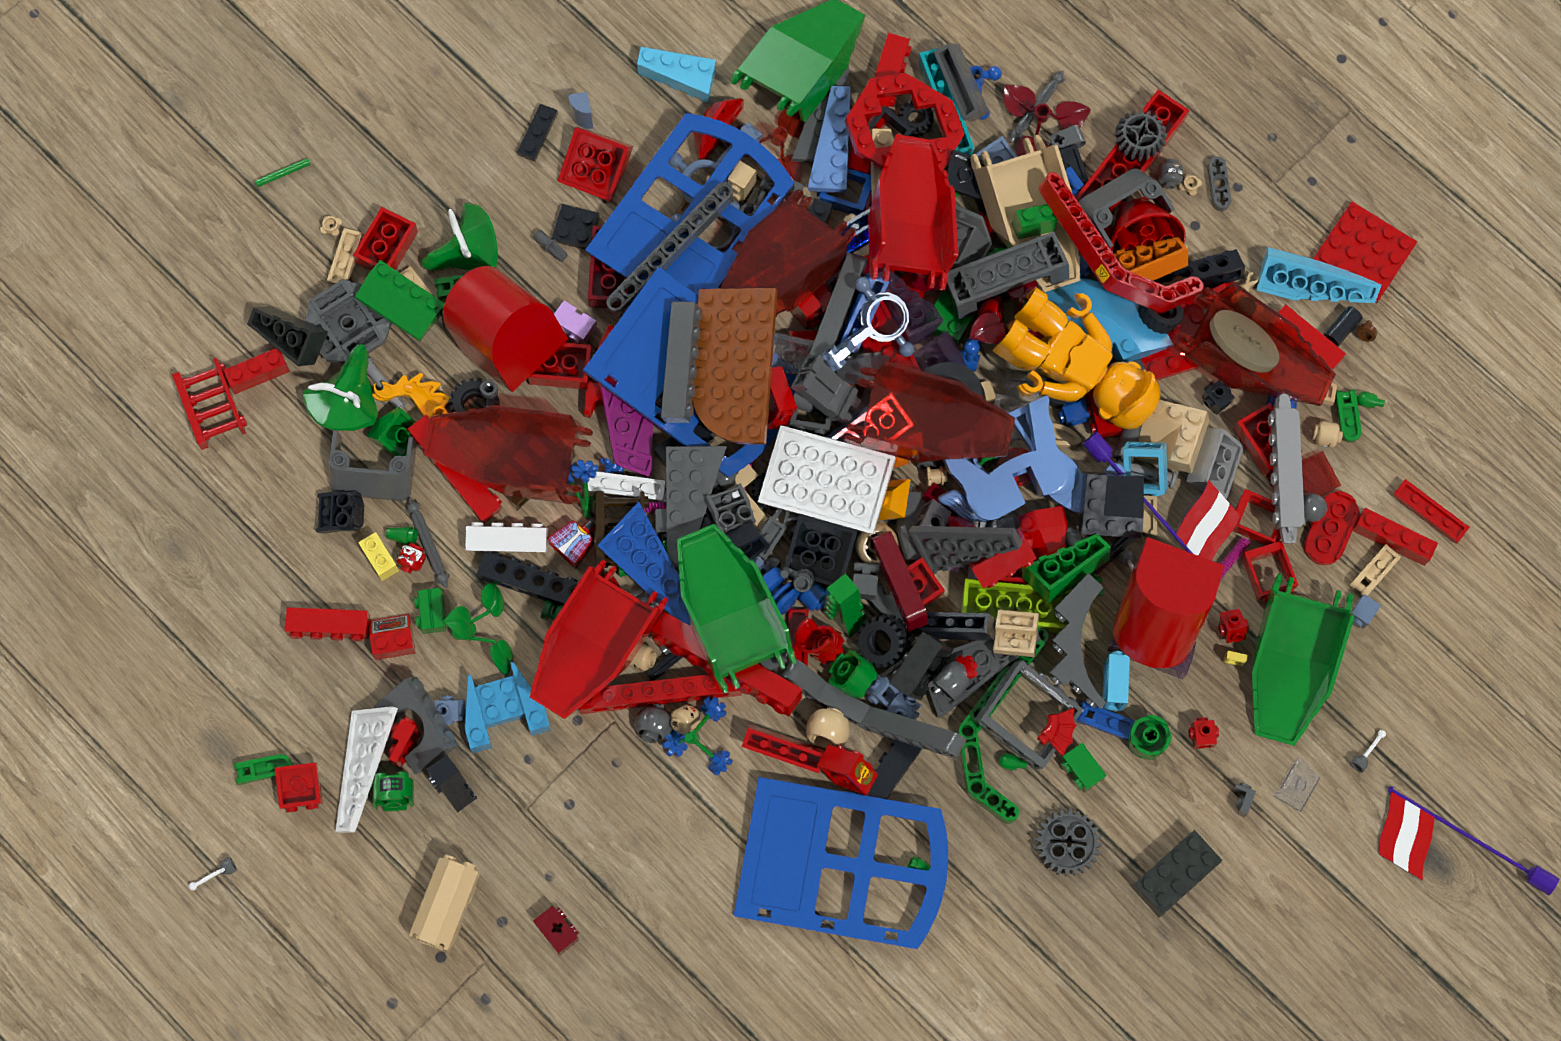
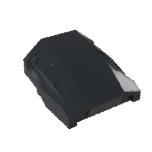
(340, 512)

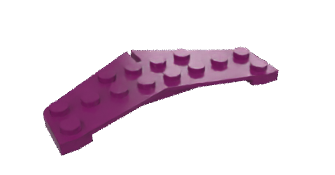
(628, 433)

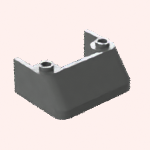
(1098, 202)
(372, 483)

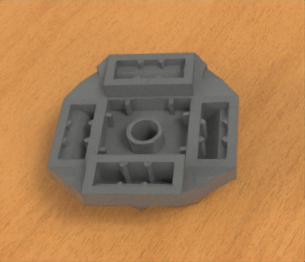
(972, 237)
(335, 309)

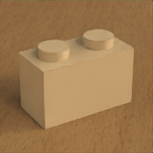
(742, 181)

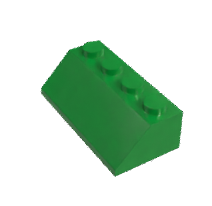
(400, 300)

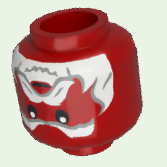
(411, 558)

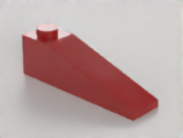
(1047, 529)

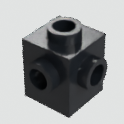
(1217, 396)

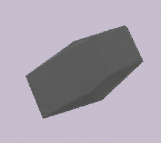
(903, 525)

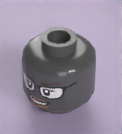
(1170, 173)

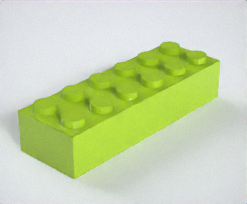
(1011, 598)

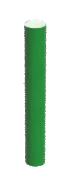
(282, 172)

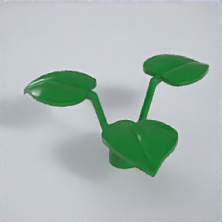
(463, 626)

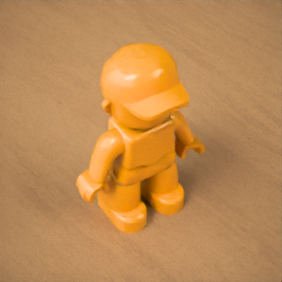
(1077, 361)

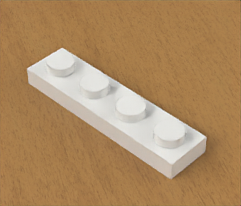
(627, 485)

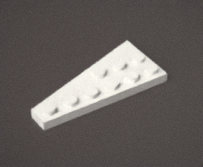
(365, 746)

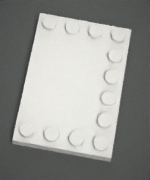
(827, 479)

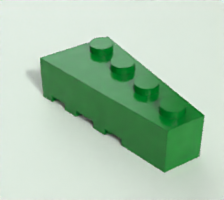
(1062, 570)
(844, 605)

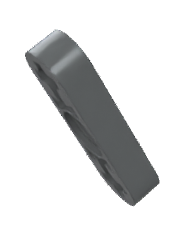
(1223, 176)

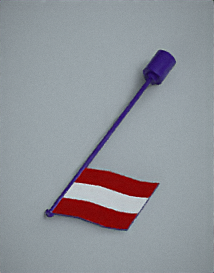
(1206, 522)
(1409, 835)

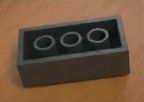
(1176, 873)

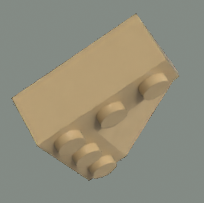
(1181, 429)

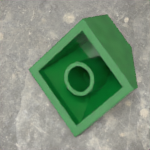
(392, 432)

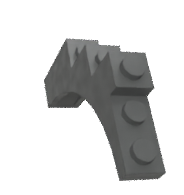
(1068, 640)

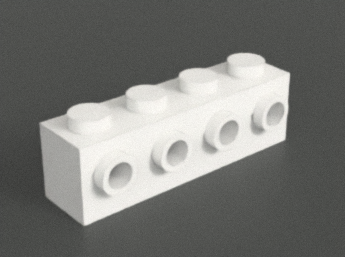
(506, 538)

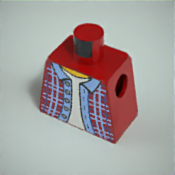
(573, 541)

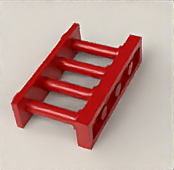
(196, 418)

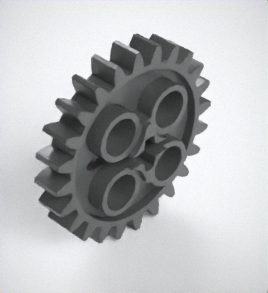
(1067, 861)

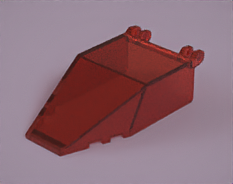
(789, 253)
(1299, 369)
(929, 418)
(509, 450)

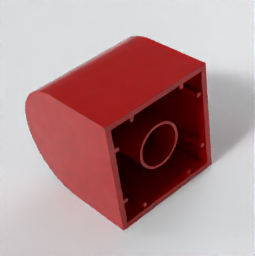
(501, 325)
(1165, 604)

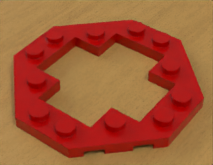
(922, 97)

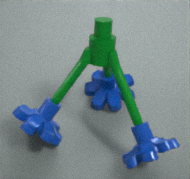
(585, 472)
(676, 743)

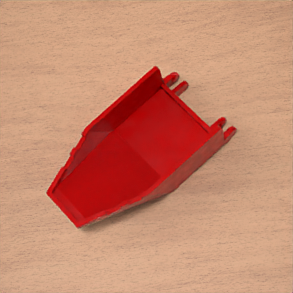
(913, 214)
(591, 641)

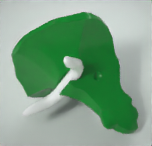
(472, 243)
(345, 398)

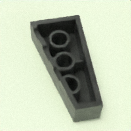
(288, 334)

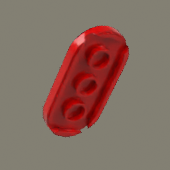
(1330, 535)

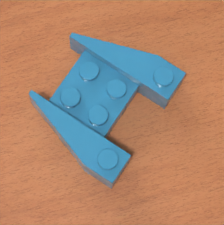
(498, 704)

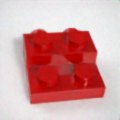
(405, 736)
(298, 787)

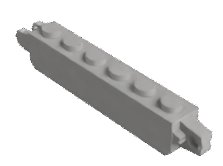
(1287, 469)

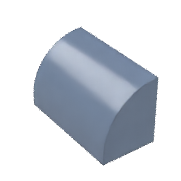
(581, 110)

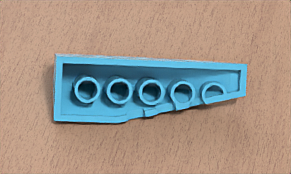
(1306, 278)

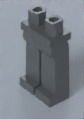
(826, 390)

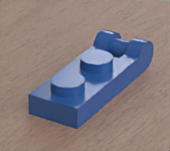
(1105, 721)

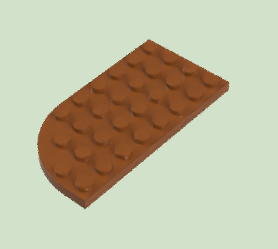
(735, 362)

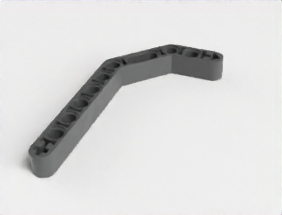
(871, 718)

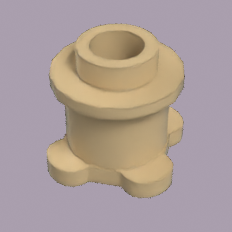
(937, 475)

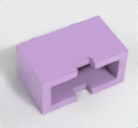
(576, 326)

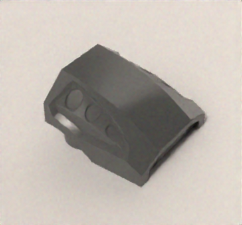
(730, 508)

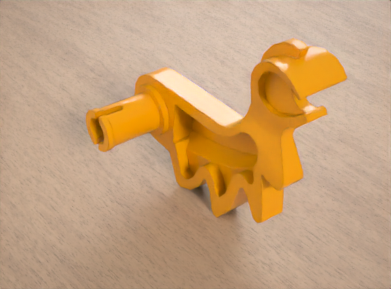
(421, 394)

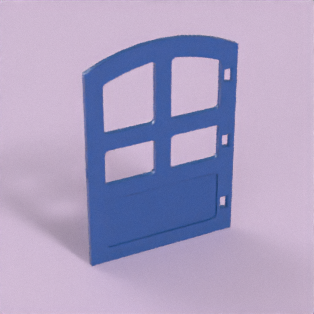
(638, 229)
(636, 360)
(789, 853)

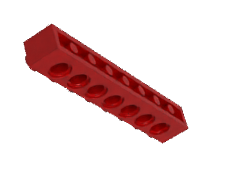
(656, 692)

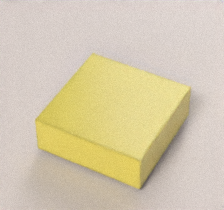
(1235, 658)

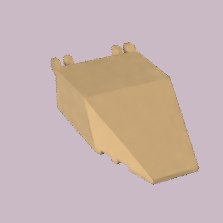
(1014, 187)

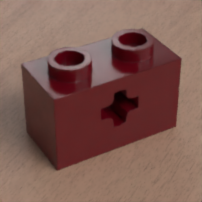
(546, 923)

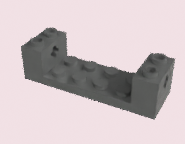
(1006, 271)

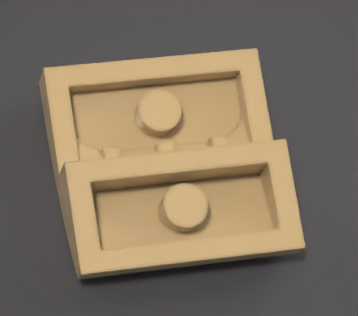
(1016, 633)

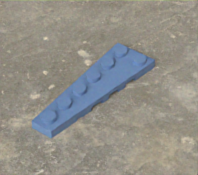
(831, 156)

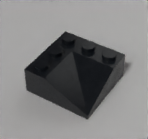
(1112, 505)
(821, 548)

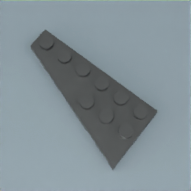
(809, 138)
(689, 480)
(961, 545)
(988, 666)

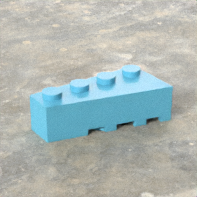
(679, 71)

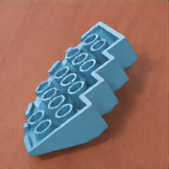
(1118, 316)

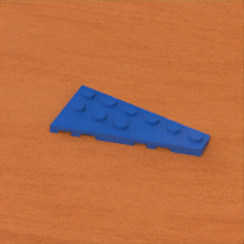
(642, 556)

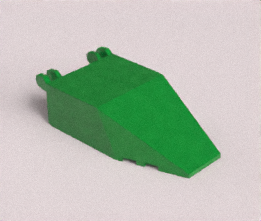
(803, 56)
(729, 605)
(1296, 660)

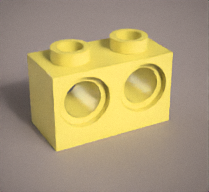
(378, 556)

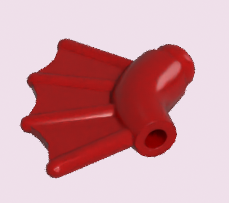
(1059, 730)

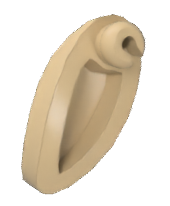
(1065, 436)

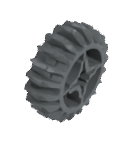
(1127, 128)

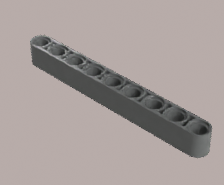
(673, 240)
(835, 313)

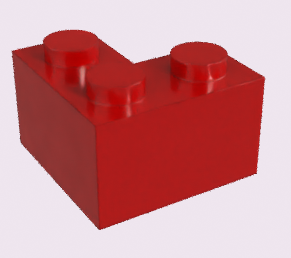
(813, 308)

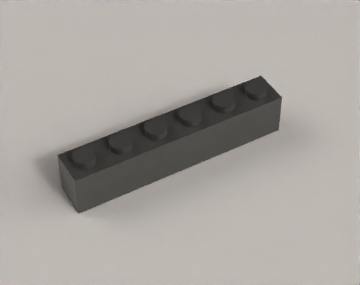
(680, 362)

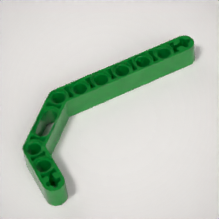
(973, 742)

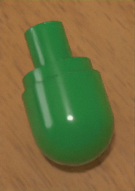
(1369, 400)
(1011, 762)

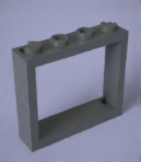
(1041, 681)

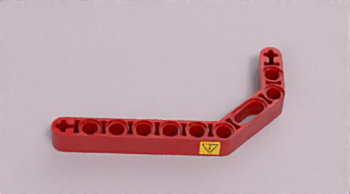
(1103, 261)

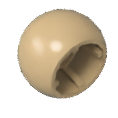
(863, 542)
(828, 728)

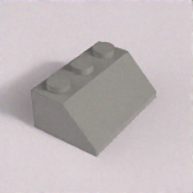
(1216, 461)

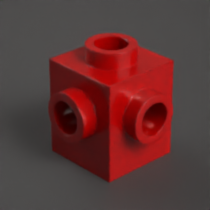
(1233, 626)
(1208, 738)

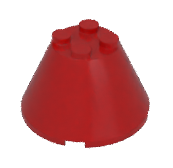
(1143, 223)

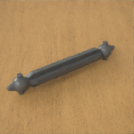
(1043, 97)
(428, 543)

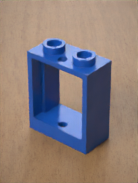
(846, 206)

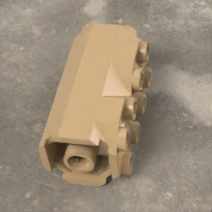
(445, 903)

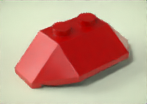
(724, 111)

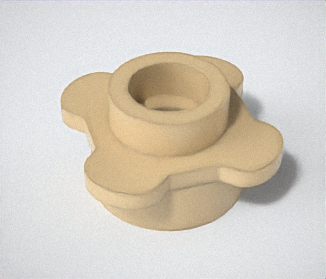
(1190, 179)
(327, 221)

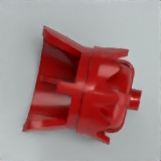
(821, 642)

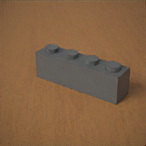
(961, 82)

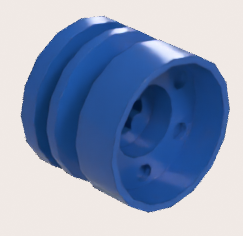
(782, 595)

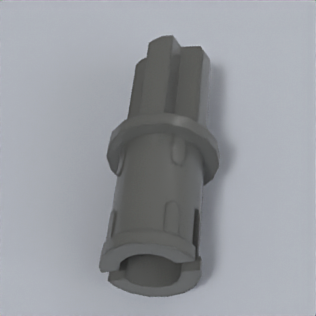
(550, 245)

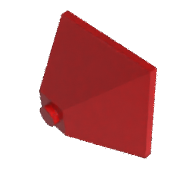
(594, 163)

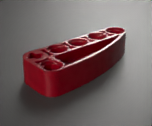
(900, 581)

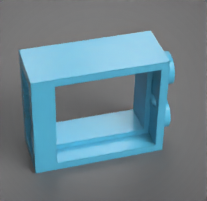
(1149, 449)
(1116, 681)

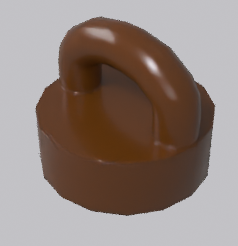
(1367, 332)

